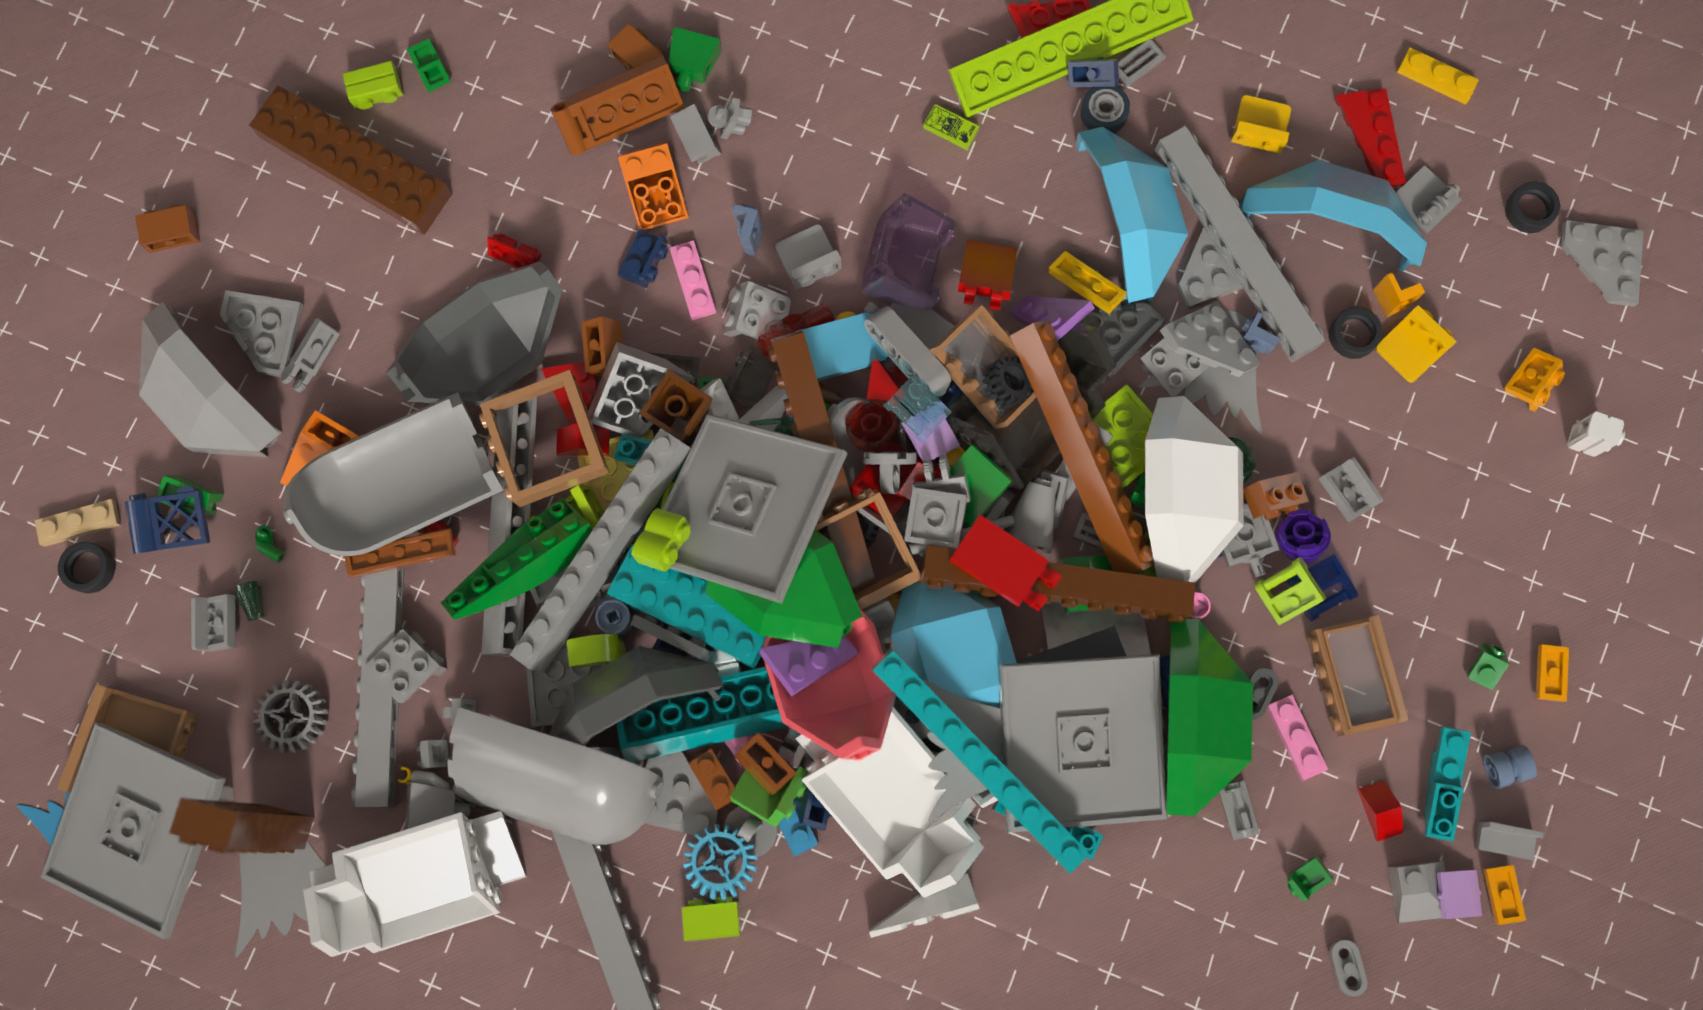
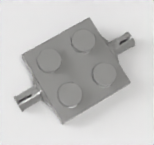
(1251, 543)

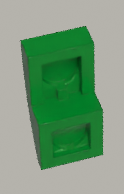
(428, 65)

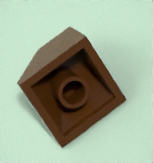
(677, 408)

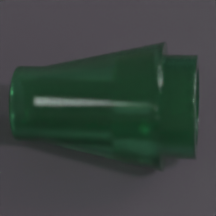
(250, 599)

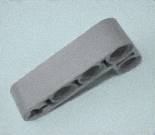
(907, 350)

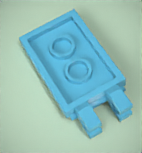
(842, 346)

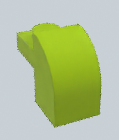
(594, 650)

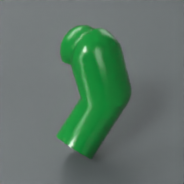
(265, 544)

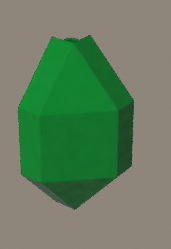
(816, 605)
(1206, 719)

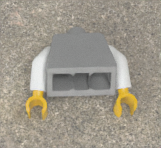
(429, 798)

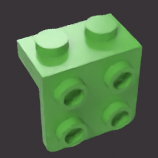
(756, 799)

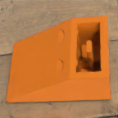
(653, 186)
(316, 438)

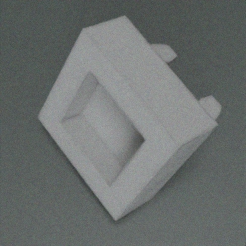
(450, 712)
(433, 754)

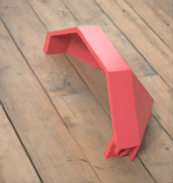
(847, 707)

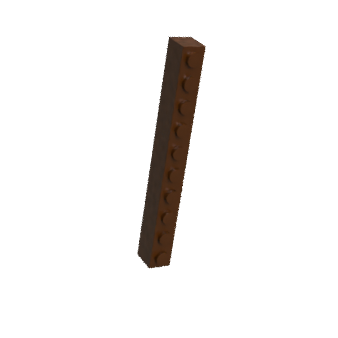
(813, 424)
(1078, 586)

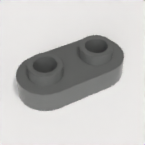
(1263, 695)

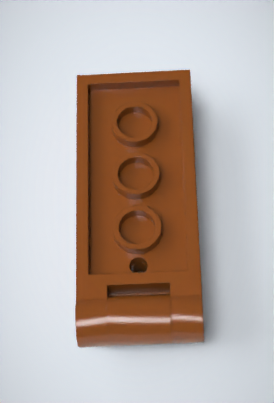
(617, 106)

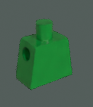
(692, 57)

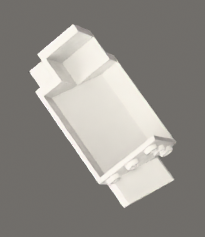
(888, 806)
(411, 884)

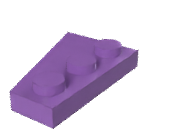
(1060, 312)

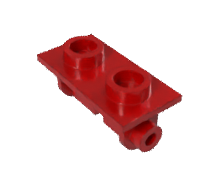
(503, 249)

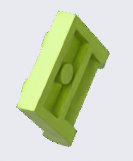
(1295, 598)

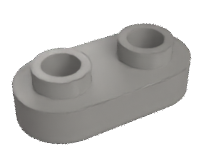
(1347, 967)

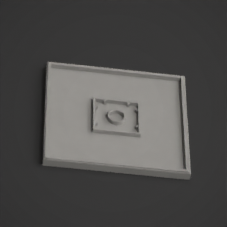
(750, 504)
(1086, 738)
(117, 827)

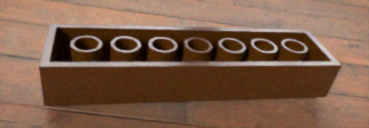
(350, 159)
(240, 826)

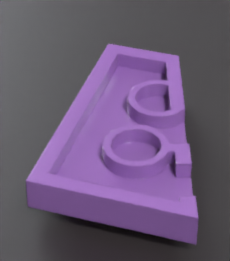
(803, 663)

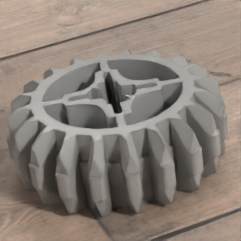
(288, 727)

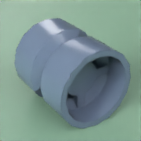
(614, 618)
(1512, 766)

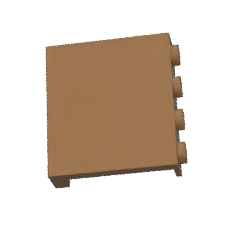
(136, 716)

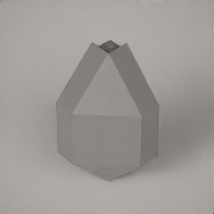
(194, 396)

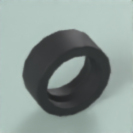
(1544, 193)
(1368, 318)
(67, 562)

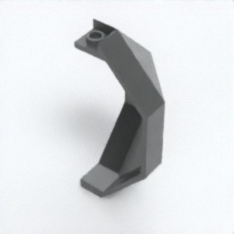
(480, 339)
(628, 687)

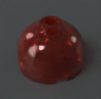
(871, 426)

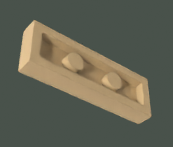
(77, 522)

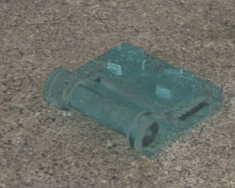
(921, 404)

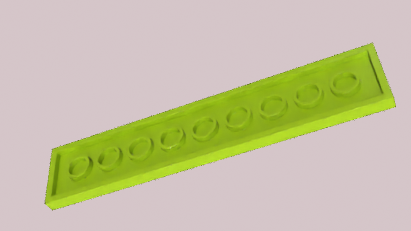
(1045, 53)

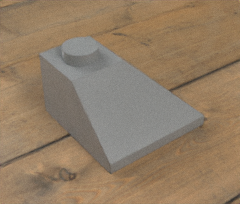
(1416, 891)

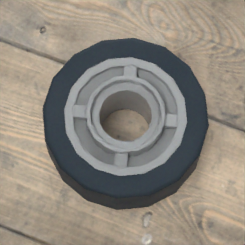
(1109, 97)

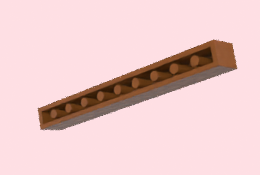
(1082, 448)

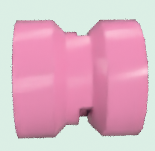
(1201, 606)

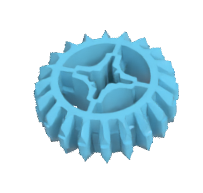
(708, 866)

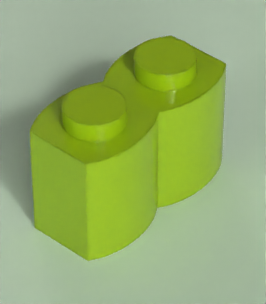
(661, 539)

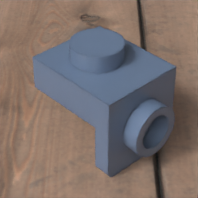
(1257, 337)

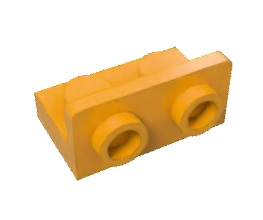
(1536, 378)

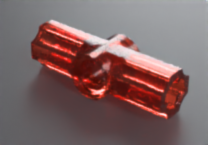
(794, 322)

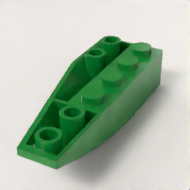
(523, 561)

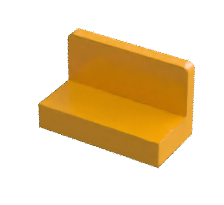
(1394, 299)

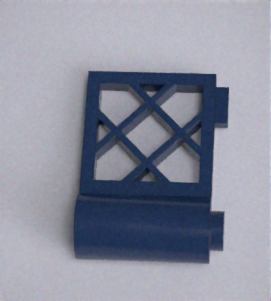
(146, 521)

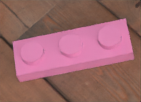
(692, 280)
(1297, 738)

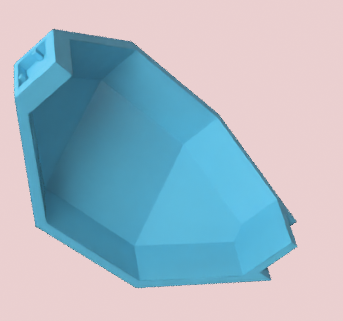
(1343, 197)
(1143, 209)
(953, 640)

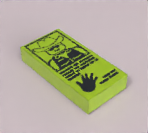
(951, 127)

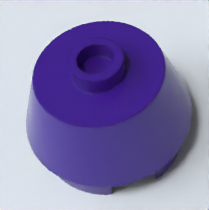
(1303, 536)

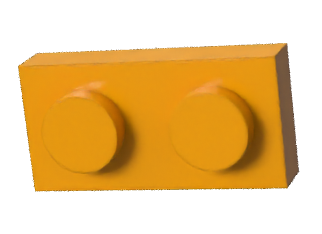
(1552, 673)
(1504, 894)

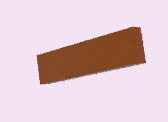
(403, 553)

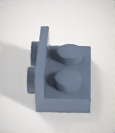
(749, 227)

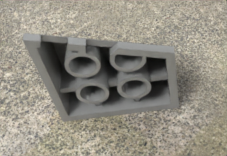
(626, 388)

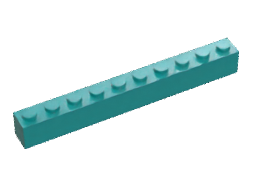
(980, 761)

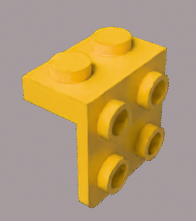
(1262, 124)
(1415, 344)

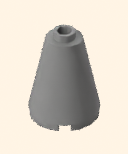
(1035, 516)

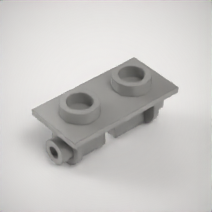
(1239, 810)

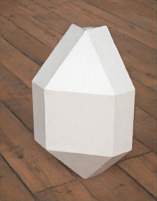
(1190, 489)

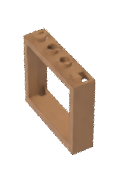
(557, 484)
(894, 582)

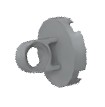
(889, 467)
(752, 829)

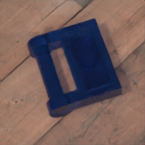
(1327, 574)

